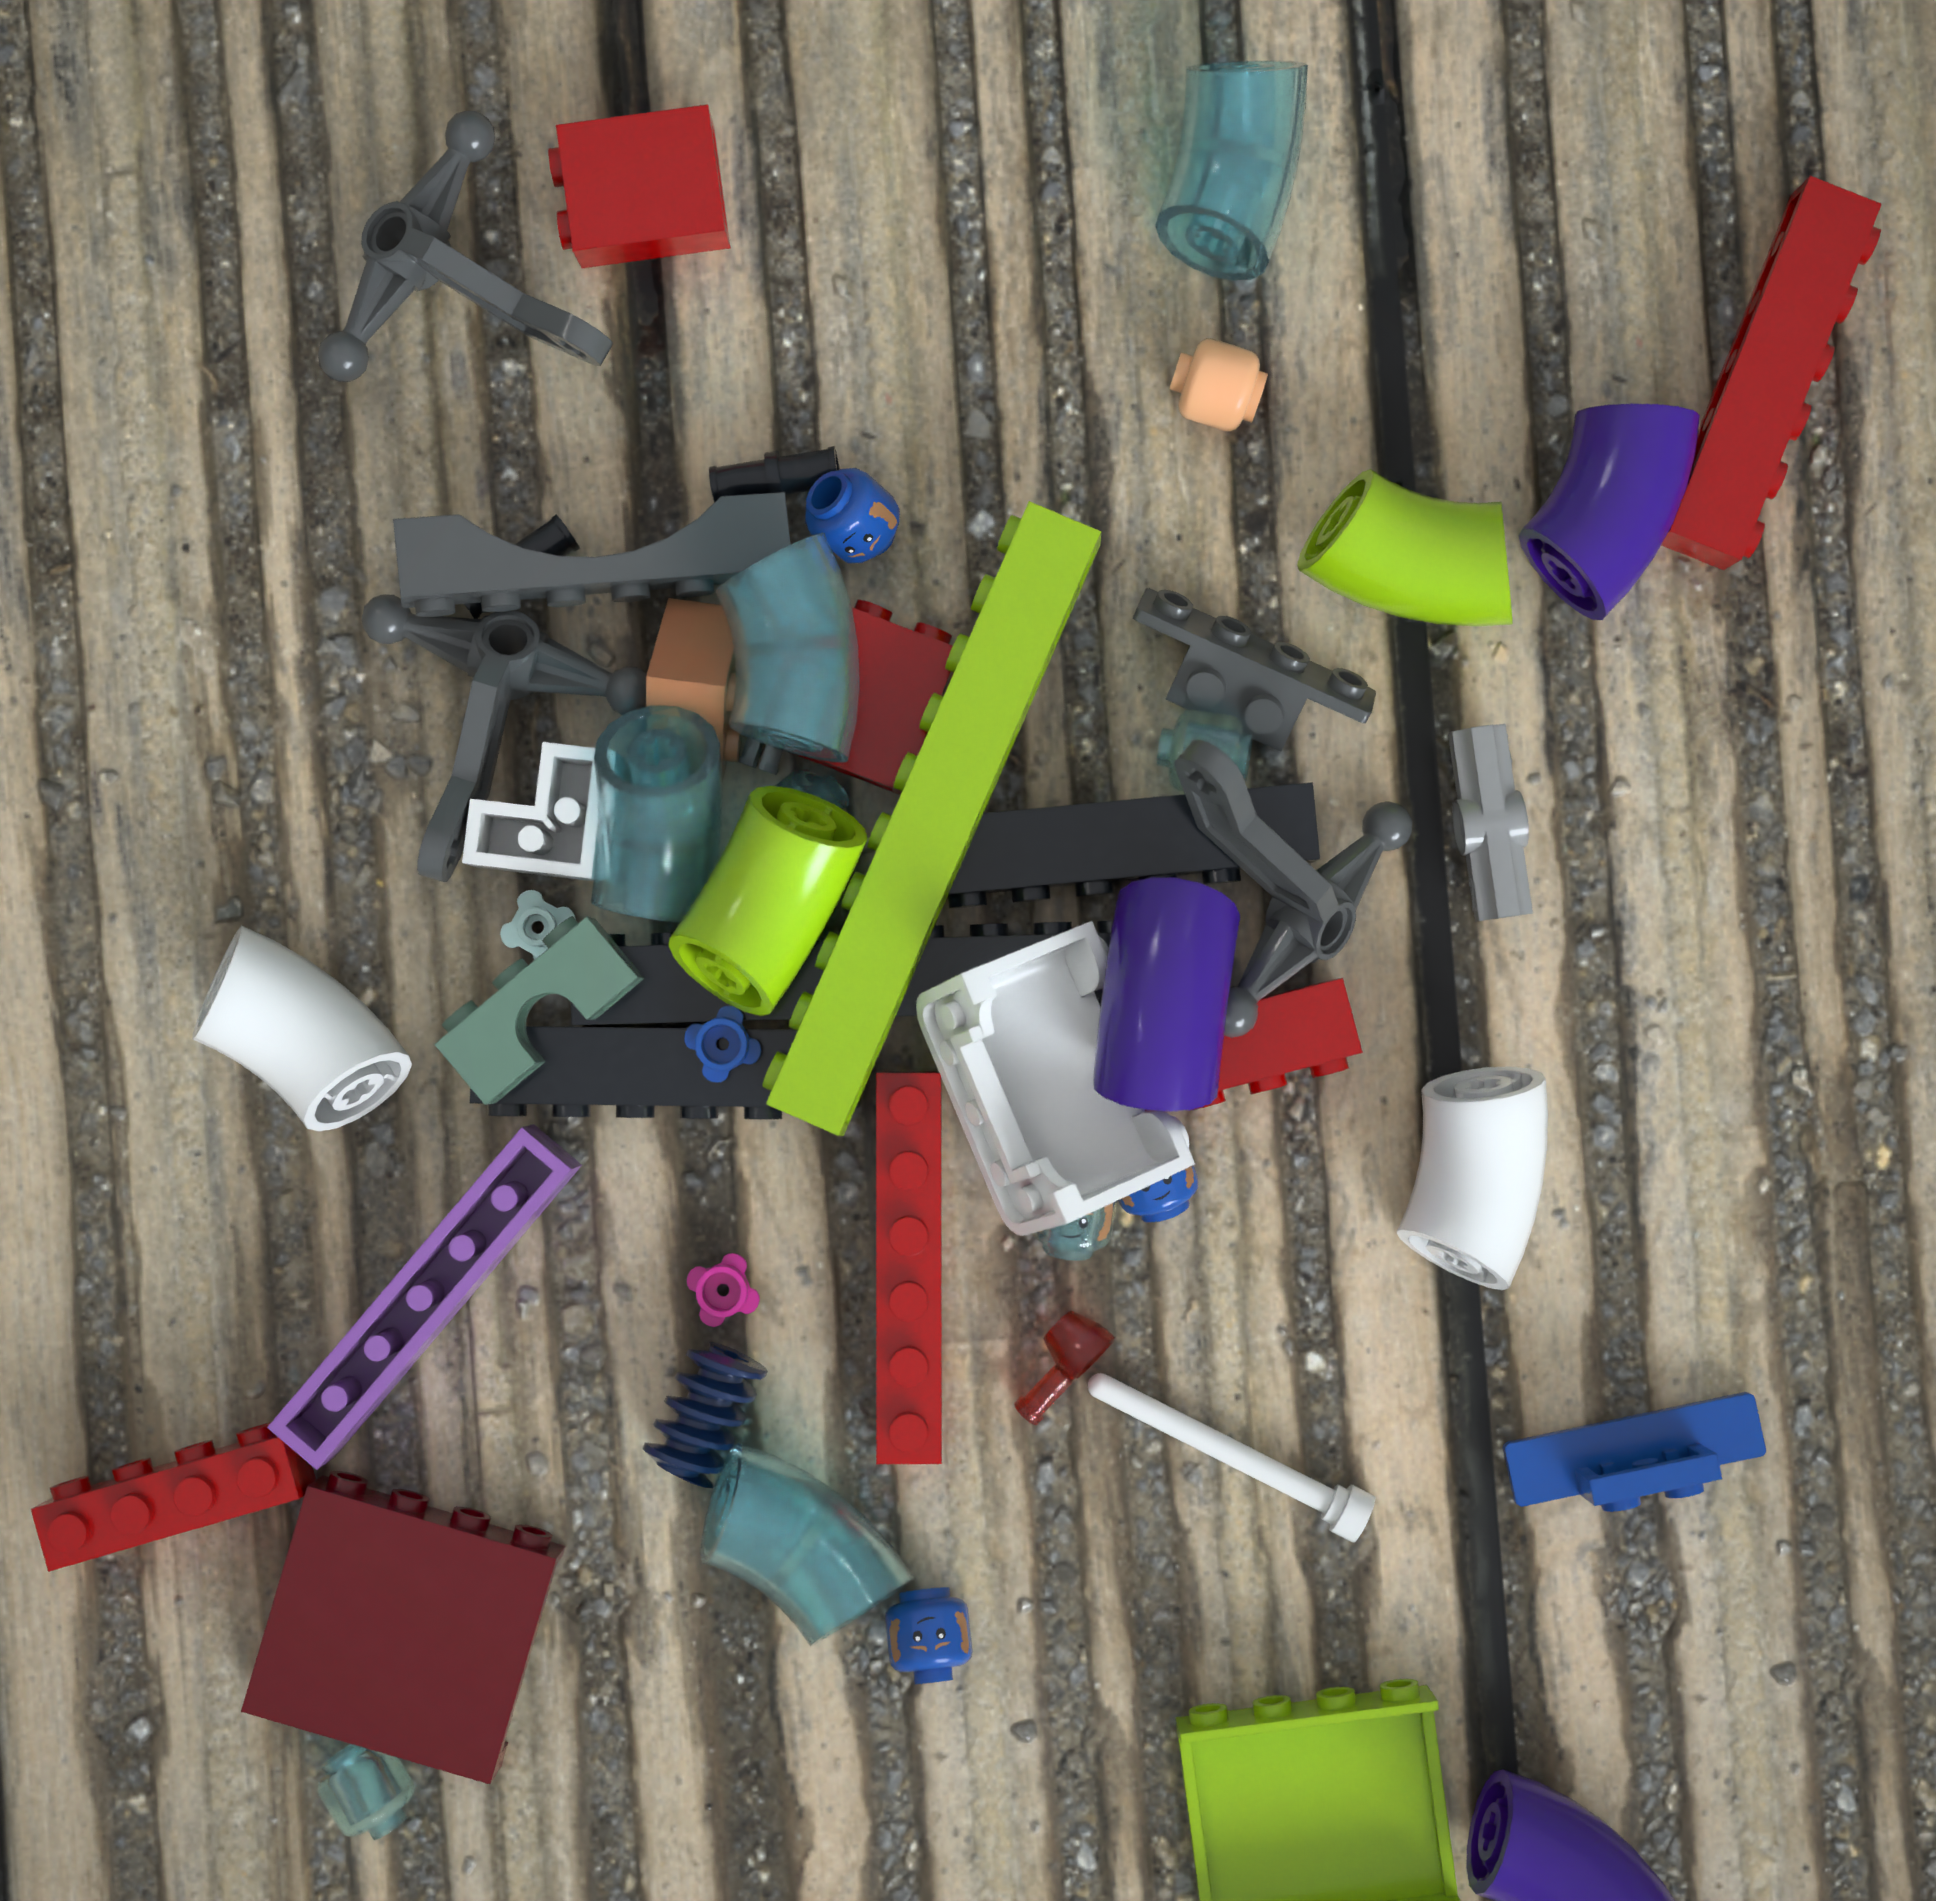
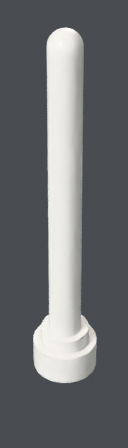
(1341, 1507)

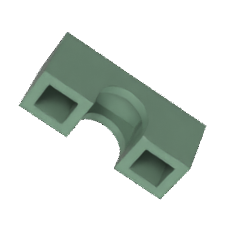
(491, 1041)

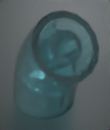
(1234, 165)
(794, 652)
(656, 812)
(798, 1543)

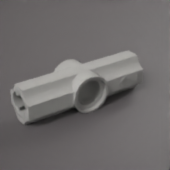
(1490, 822)

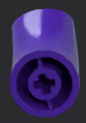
(1612, 502)
(1165, 995)
(1548, 1847)

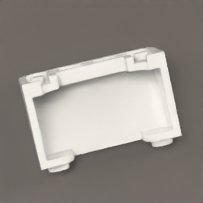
(1020, 1073)

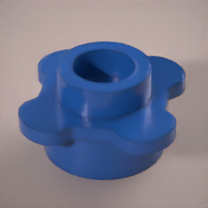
(704, 1041)

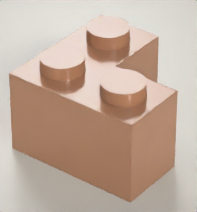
(696, 668)

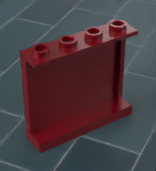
(402, 1626)

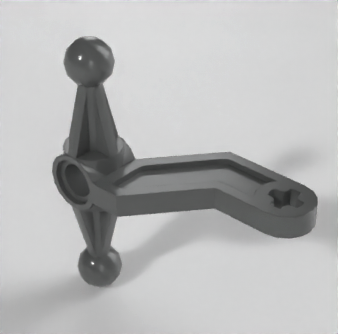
(411, 251)
(506, 663)
(1309, 908)

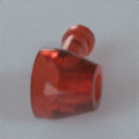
(1074, 1347)

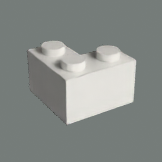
(547, 838)

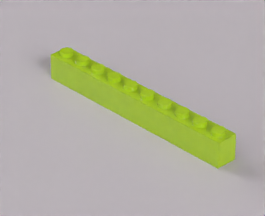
(934, 818)

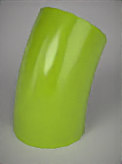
(1412, 554)
(768, 897)

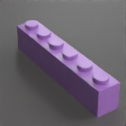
(424, 1296)

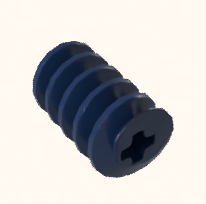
(705, 1413)

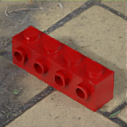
(168, 1499)

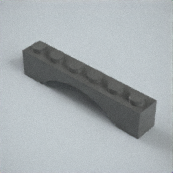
(456, 562)

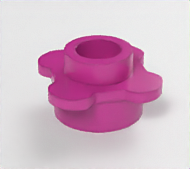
(717, 1307)

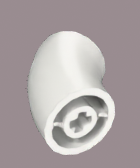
(300, 1033)
(1479, 1172)

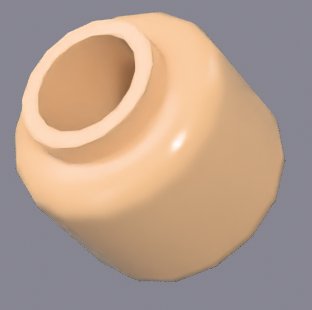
(1219, 384)

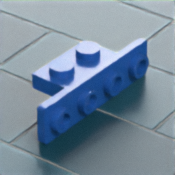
(1637, 1454)

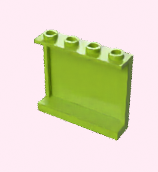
(1319, 1798)

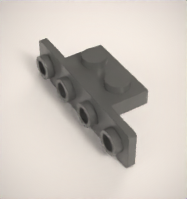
(1245, 675)

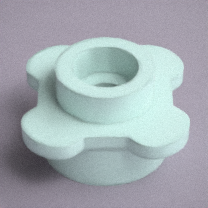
(532, 909)

